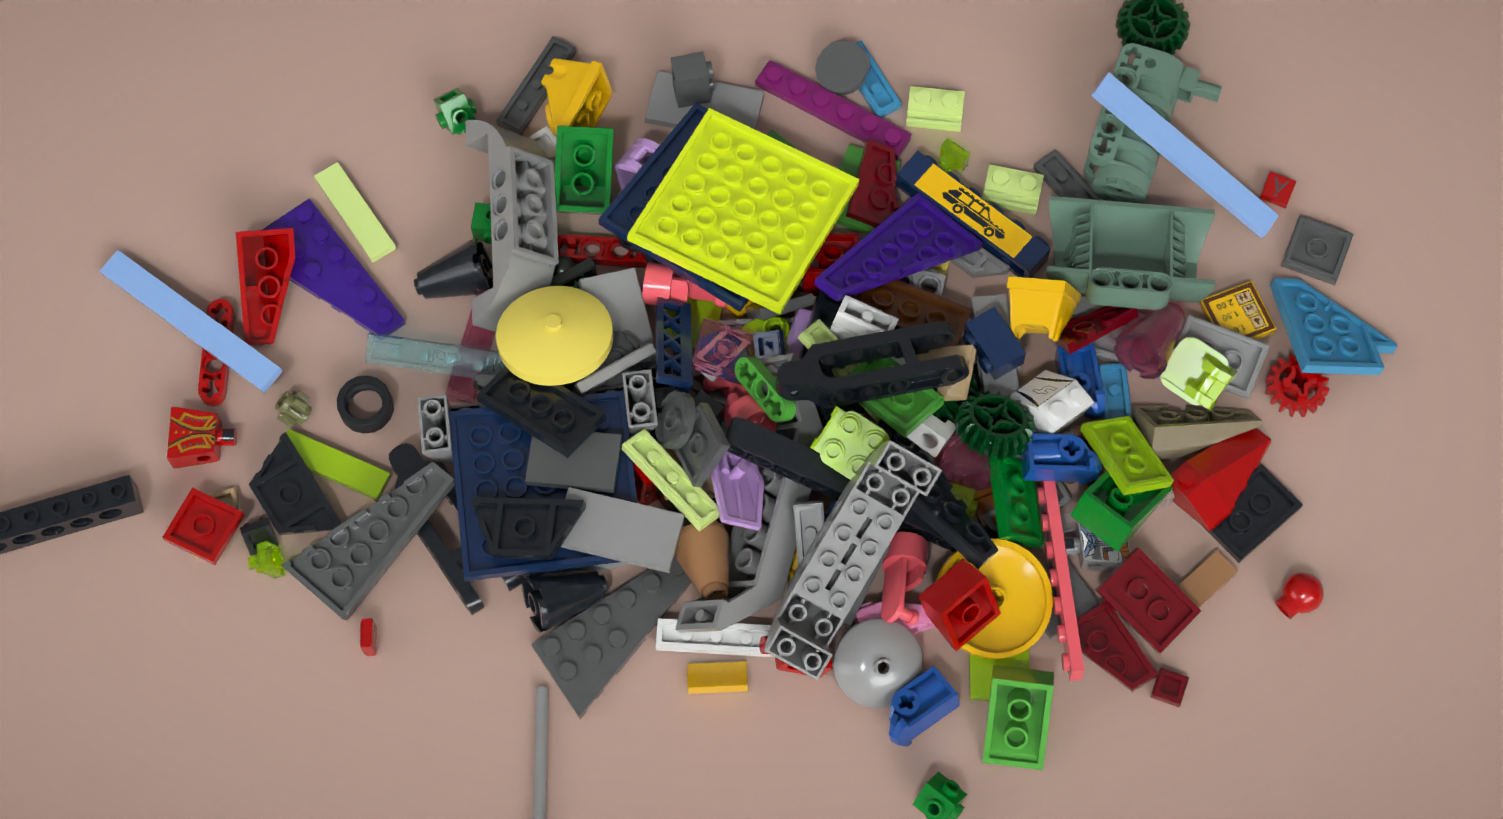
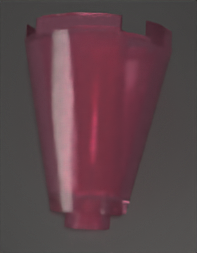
(1151, 341)

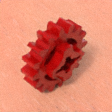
(1290, 394)

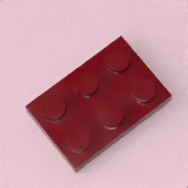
(1148, 600)

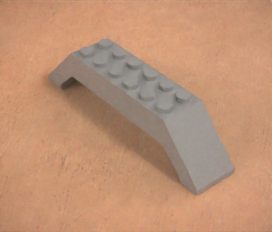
(762, 557)

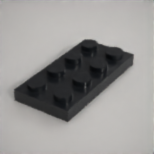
(543, 411)

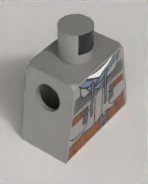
(1094, 552)

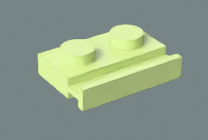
(935, 108)
(1013, 189)

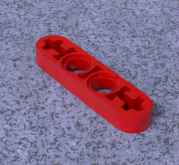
(605, 255)
(221, 375)

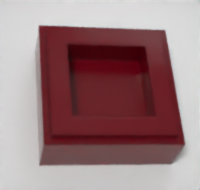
(1169, 687)

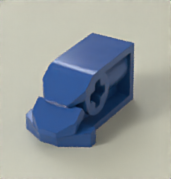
(1084, 368)
(1059, 459)
(929, 701)

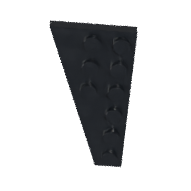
(947, 513)

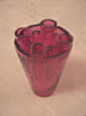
(965, 466)

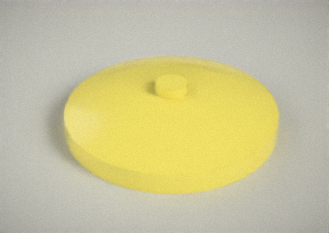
(554, 335)

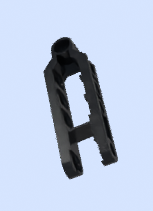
(808, 380)
(405, 463)

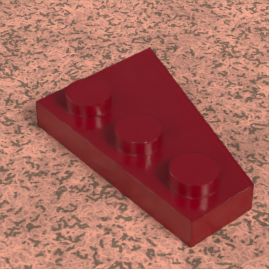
(875, 194)
(1094, 325)
(1113, 648)

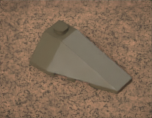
(1183, 432)

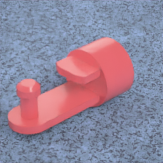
(667, 284)
(739, 403)
(904, 569)

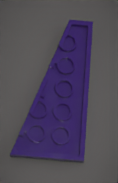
(902, 245)
(333, 273)

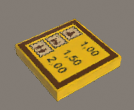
(1239, 311)

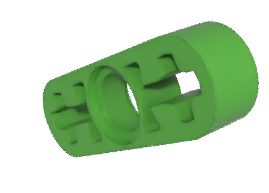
(752, 375)

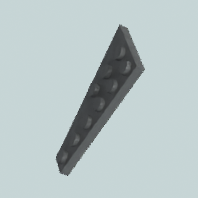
(363, 548)
(603, 638)

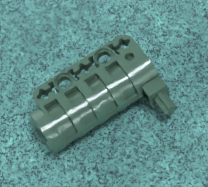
(1128, 160)

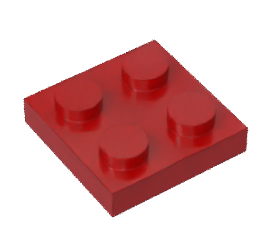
(203, 526)

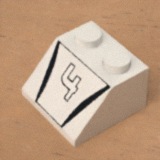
(1053, 401)

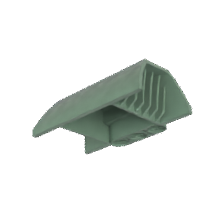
(1129, 251)

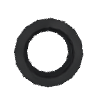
(359, 384)

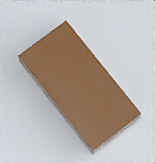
(1207, 579)

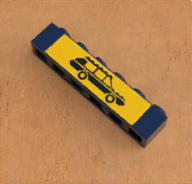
(1000, 235)

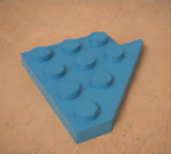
(1326, 334)

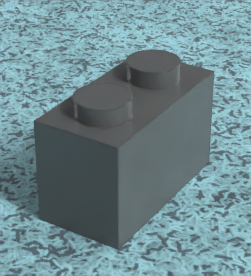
(692, 79)

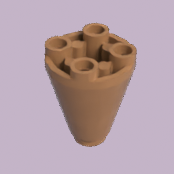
(705, 559)

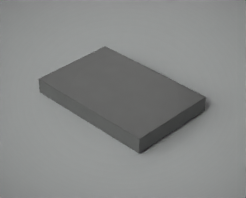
(588, 468)

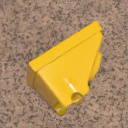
(576, 94)
(1041, 306)

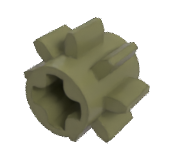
(293, 408)

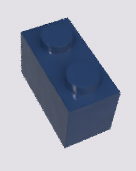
(994, 343)

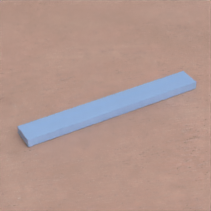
(1184, 155)
(191, 321)

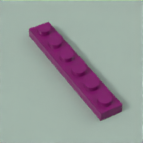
(831, 108)

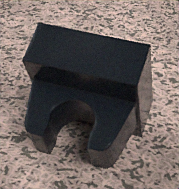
(258, 533)

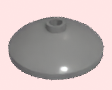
(864, 649)

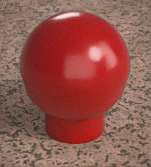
(1300, 594)

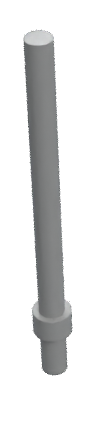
(540, 769)

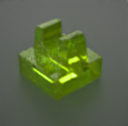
(953, 156)
(267, 560)

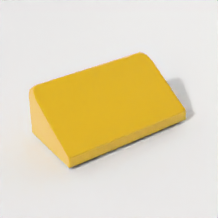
(717, 677)

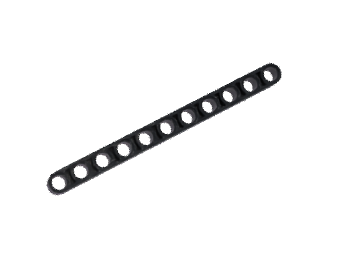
(806, 468)

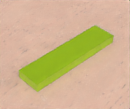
(340, 466)

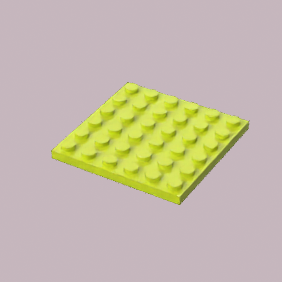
(743, 210)

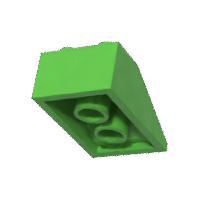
(1018, 717)

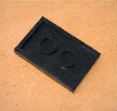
(1256, 514)

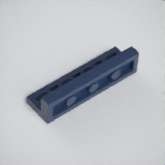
(679, 342)

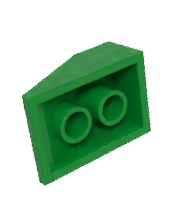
(583, 169)
(1115, 515)

